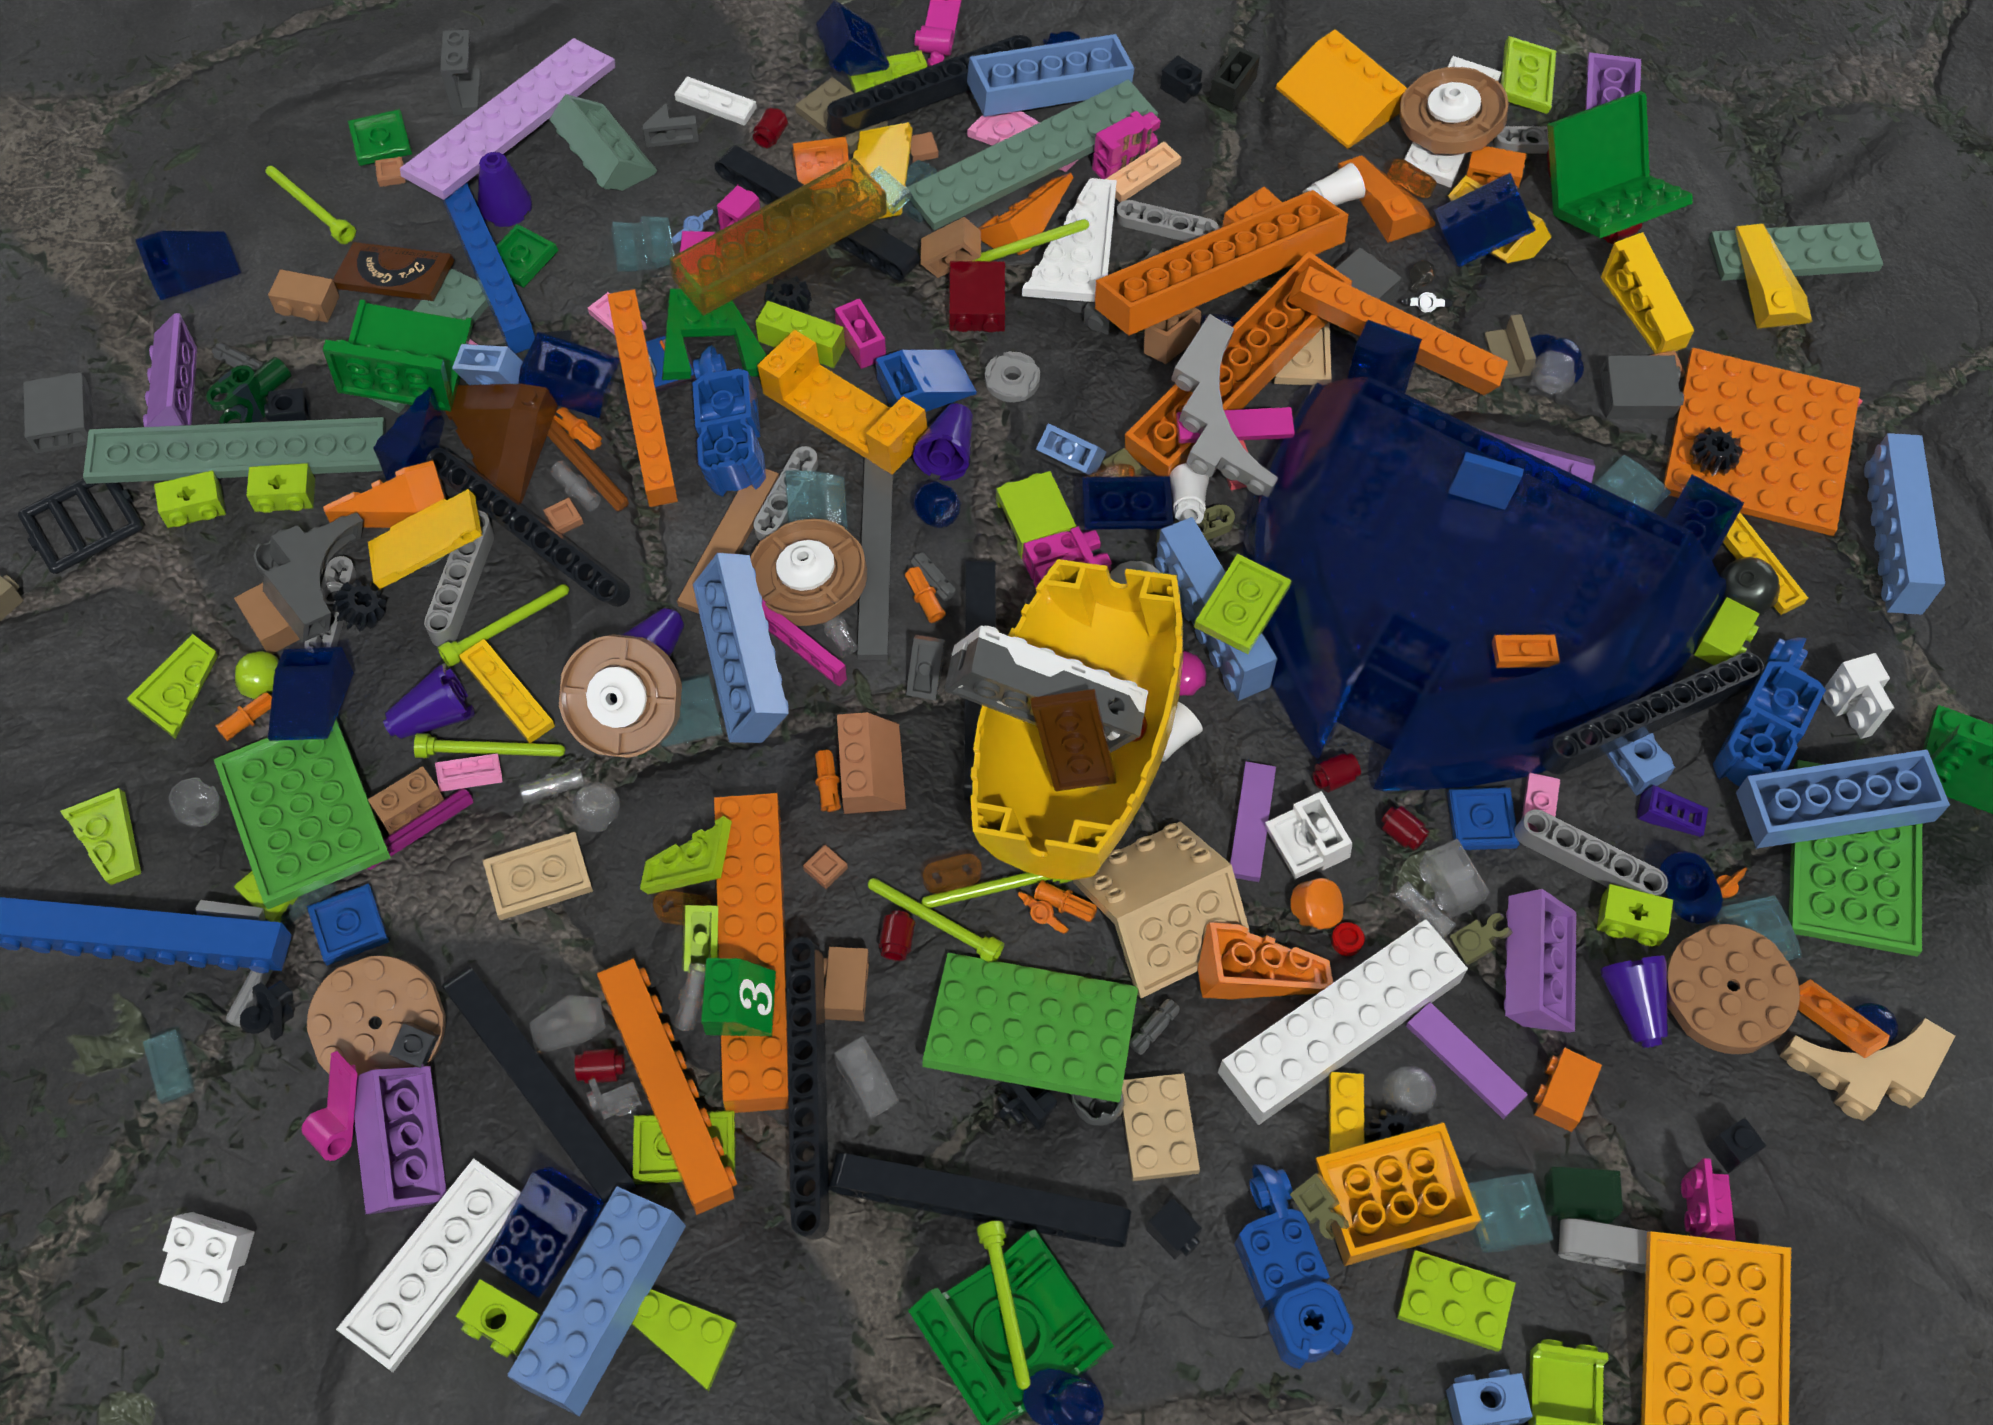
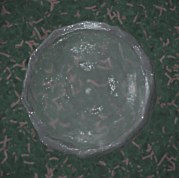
(1553, 373)
(194, 802)
(595, 806)
(1409, 1090)

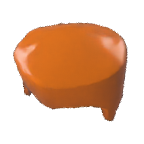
(1317, 903)

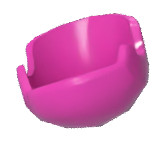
(1193, 674)

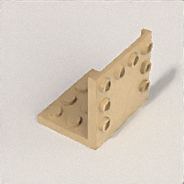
(1161, 901)

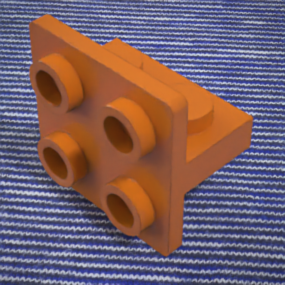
(818, 157)

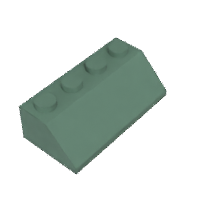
(601, 143)

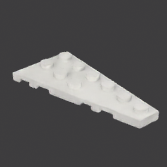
(1080, 259)

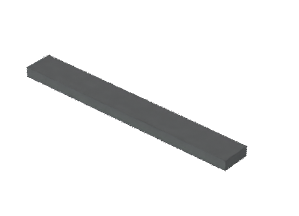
(876, 545)

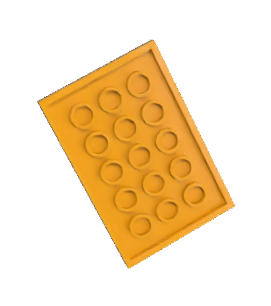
(1715, 1332)

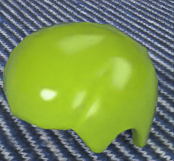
(255, 673)

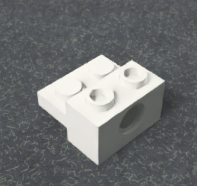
(1859, 693)
(1310, 836)
(204, 1255)

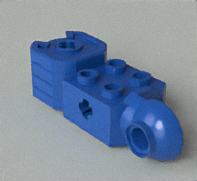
(726, 425)
(1771, 717)
(1291, 1275)

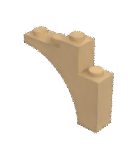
(1899, 1070)

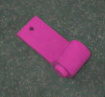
(939, 27)
(332, 1127)

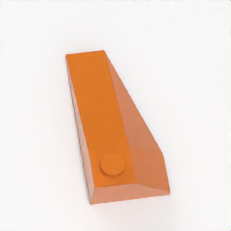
(1388, 204)
(1027, 216)
(393, 500)
(1249, 966)

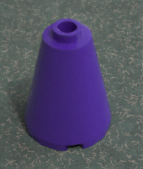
(501, 192)
(946, 444)
(660, 628)
(429, 705)
(1640, 997)

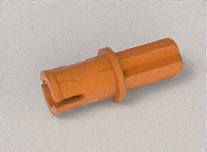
(578, 429)
(924, 594)
(244, 716)
(827, 781)
(1065, 901)

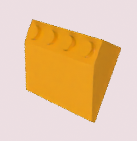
(1342, 89)
(1398, 1193)

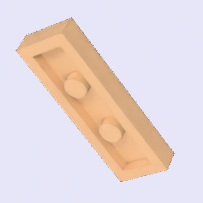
(1144, 170)

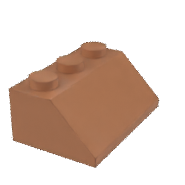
(870, 763)

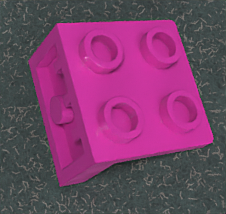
(1708, 1203)

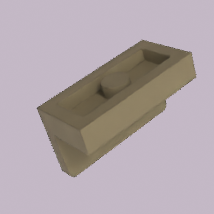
(1513, 346)

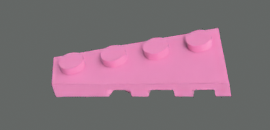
(1002, 126)

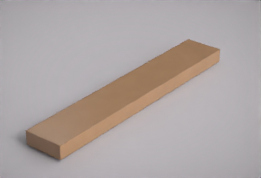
(731, 532)

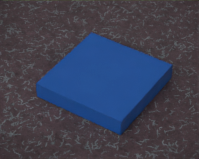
(1485, 480)
(1483, 818)
(347, 924)

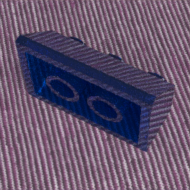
(850, 41)
(1484, 220)
(1385, 355)
(571, 373)
(1126, 502)
(1705, 512)

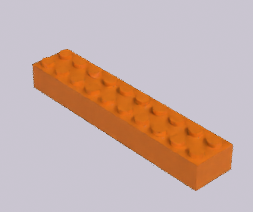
(1219, 262)
(1256, 353)
(754, 930)

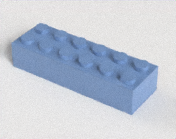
(1047, 74)
(1904, 524)
(1189, 556)
(740, 648)
(1842, 798)
(597, 1301)

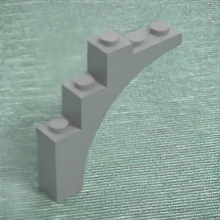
(1204, 412)

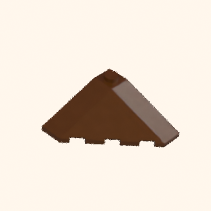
(504, 430)

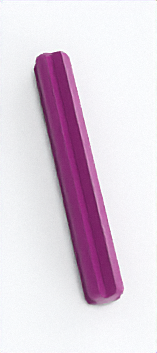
(427, 821)

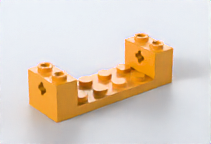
(839, 407)

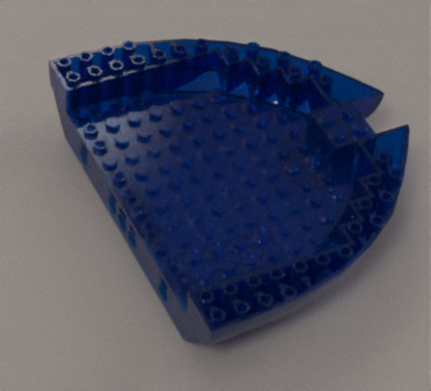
(1412, 584)

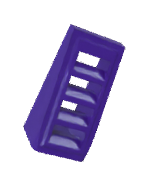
(1652, 811)

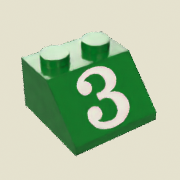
(738, 998)

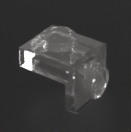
(615, 1102)

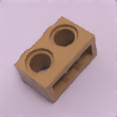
(405, 800)

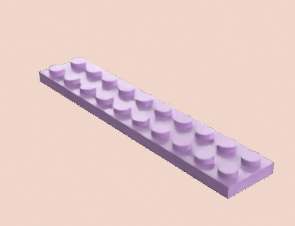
(506, 118)

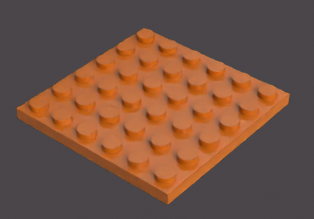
(1790, 431)

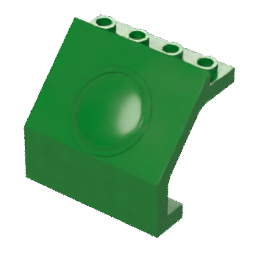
(971, 1338)

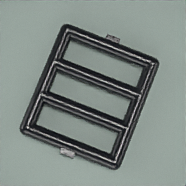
(81, 551)

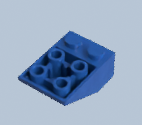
(924, 377)

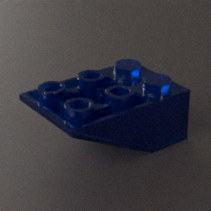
(186, 260)
(411, 436)
(308, 693)
(543, 1229)

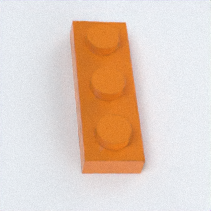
(1840, 1020)

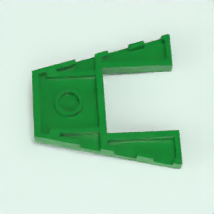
(687, 321)

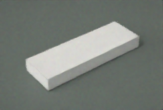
(715, 100)

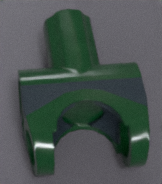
(247, 391)

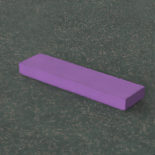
(1250, 822)
(1466, 1060)

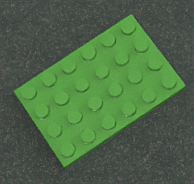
(300, 814)
(1859, 888)
(1031, 1027)

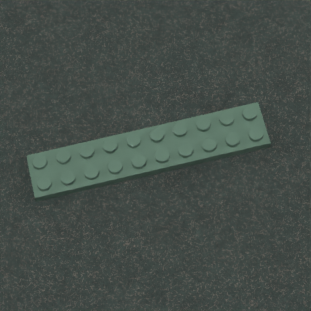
(1023, 156)
(230, 449)

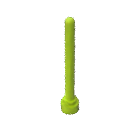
(340, 229)
(1034, 240)
(450, 651)
(426, 745)
(984, 889)
(987, 948)
(991, 1236)

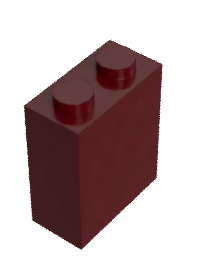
(977, 296)

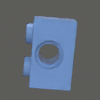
(487, 364)
(1071, 450)
(1640, 772)
(1509, 1394)

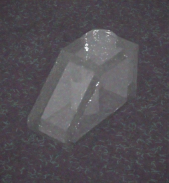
(567, 1023)
(866, 1077)

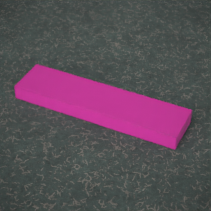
(1250, 424)
(805, 646)

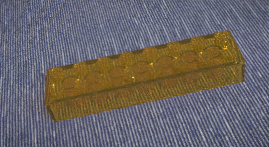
(778, 236)

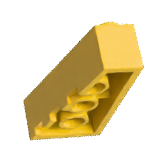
(1646, 294)

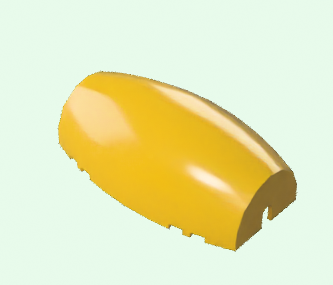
(1108, 627)

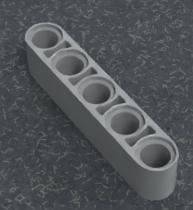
(459, 590)
(1575, 858)
(1603, 1244)

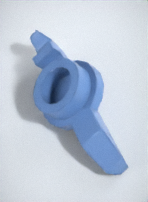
(693, 223)

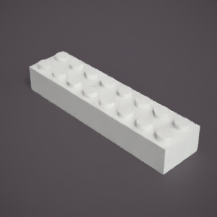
(1341, 1021)

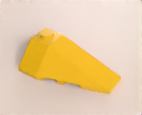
(1520, 249)
(1771, 284)

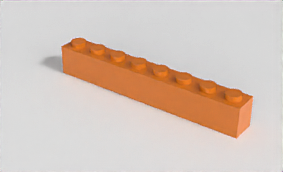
(1438, 349)
(642, 398)
(666, 1087)

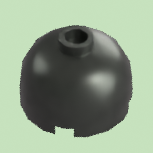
(1751, 583)

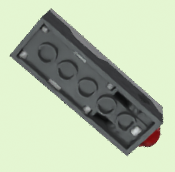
(1009, 672)

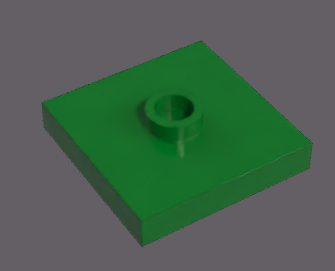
(379, 137)
(524, 254)

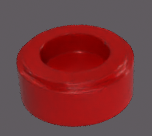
(1347, 939)

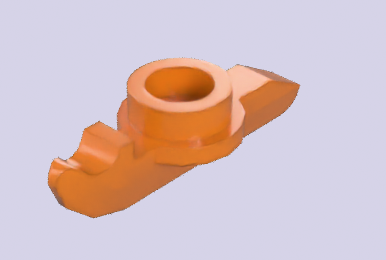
(1729, 884)
(1042, 912)

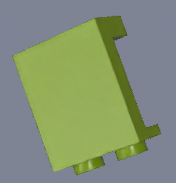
(1034, 508)
(1566, 1384)

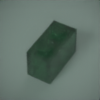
(1583, 1194)

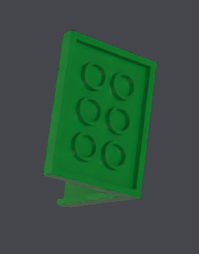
(1604, 170)
(398, 355)
(1962, 756)

